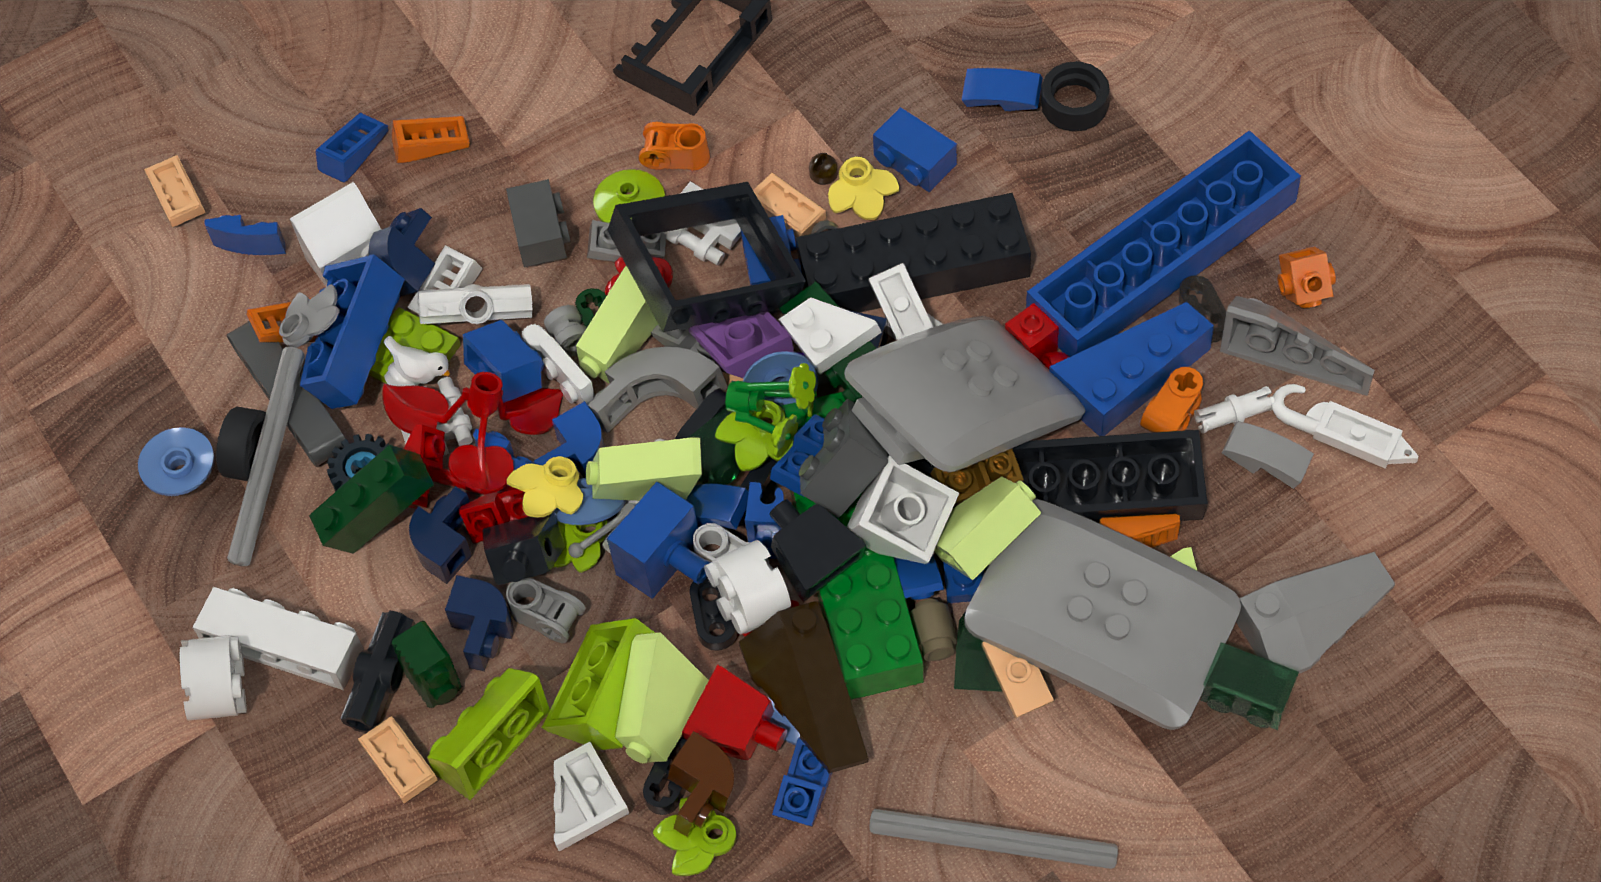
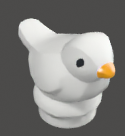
(413, 365)

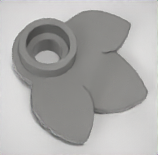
(309, 317)

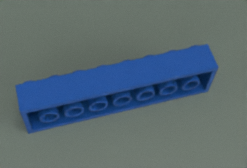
(1165, 243)

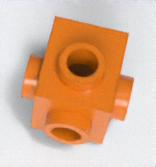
(1306, 277)

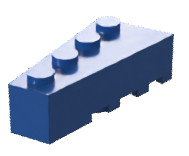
(347, 350)
(1133, 365)

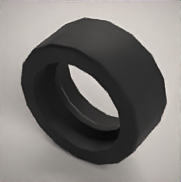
(1075, 74)
(238, 442)

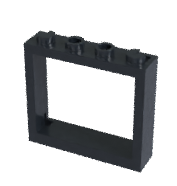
(698, 209)

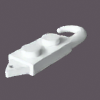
(1346, 430)

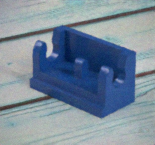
(758, 521)

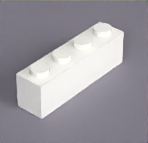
(281, 637)

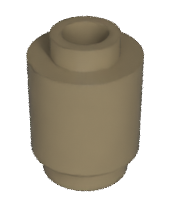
(933, 629)

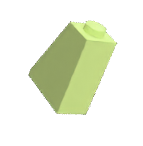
(616, 329)
(632, 469)
(986, 525)
(656, 698)

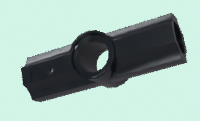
(376, 674)

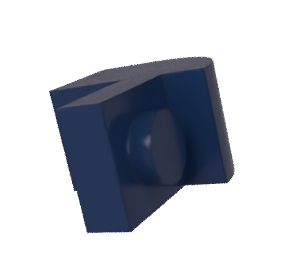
(397, 249)
(435, 536)
(483, 612)

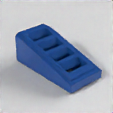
(341, 164)

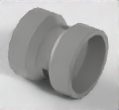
(566, 327)

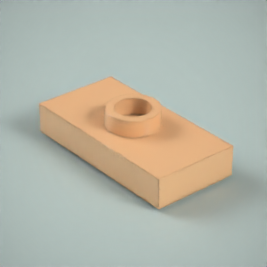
(174, 191)
(782, 199)
(1019, 681)
(397, 759)

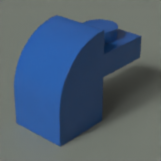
(578, 435)

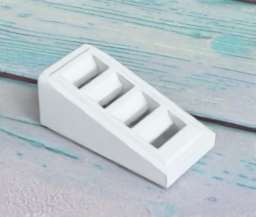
(443, 265)

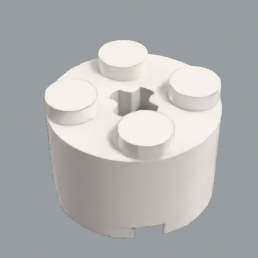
(748, 586)
(212, 677)

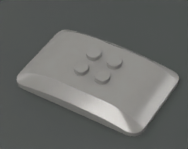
(963, 391)
(1105, 614)

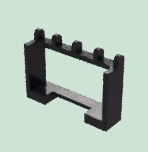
(703, 81)

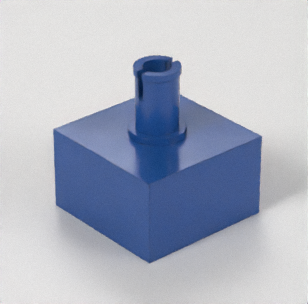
(656, 542)

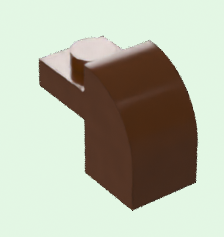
(707, 775)

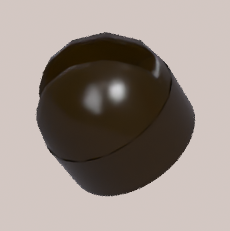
(828, 170)

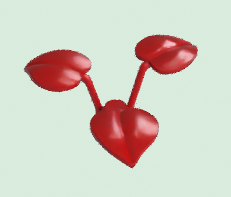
(473, 466)

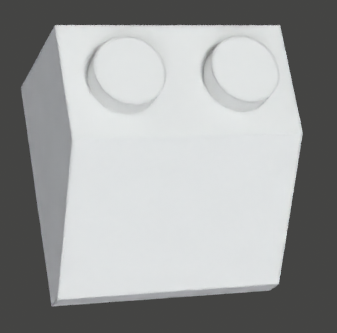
(335, 229)
(902, 513)

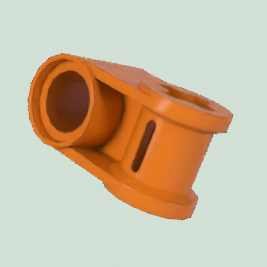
(675, 146)
(1175, 402)

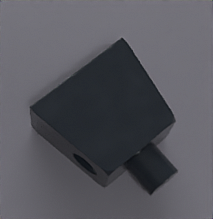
(518, 547)
(812, 547)

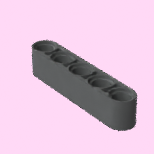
(308, 417)

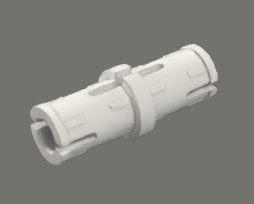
(1234, 409)

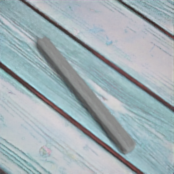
(266, 457)
(994, 838)

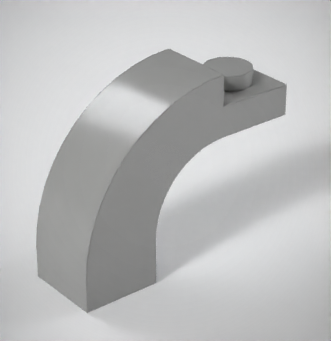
(652, 374)

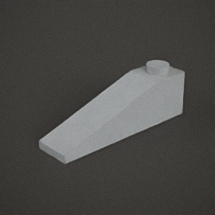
(1280, 342)
(1308, 613)

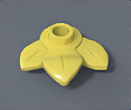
(864, 192)
(548, 487)

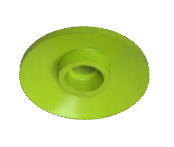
(613, 189)

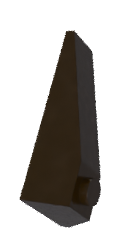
(801, 674)

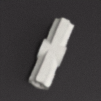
(449, 304)

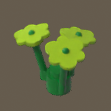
(749, 397)

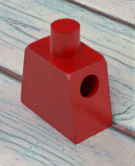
(734, 717)

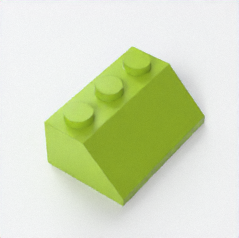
(594, 686)
(489, 731)

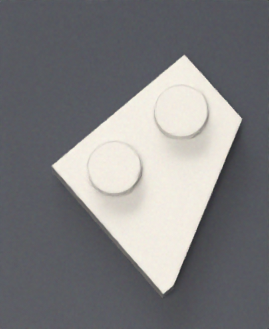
(827, 332)
(583, 796)

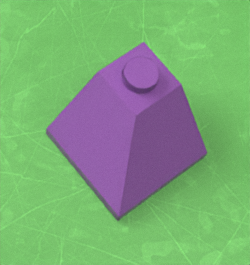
(742, 341)

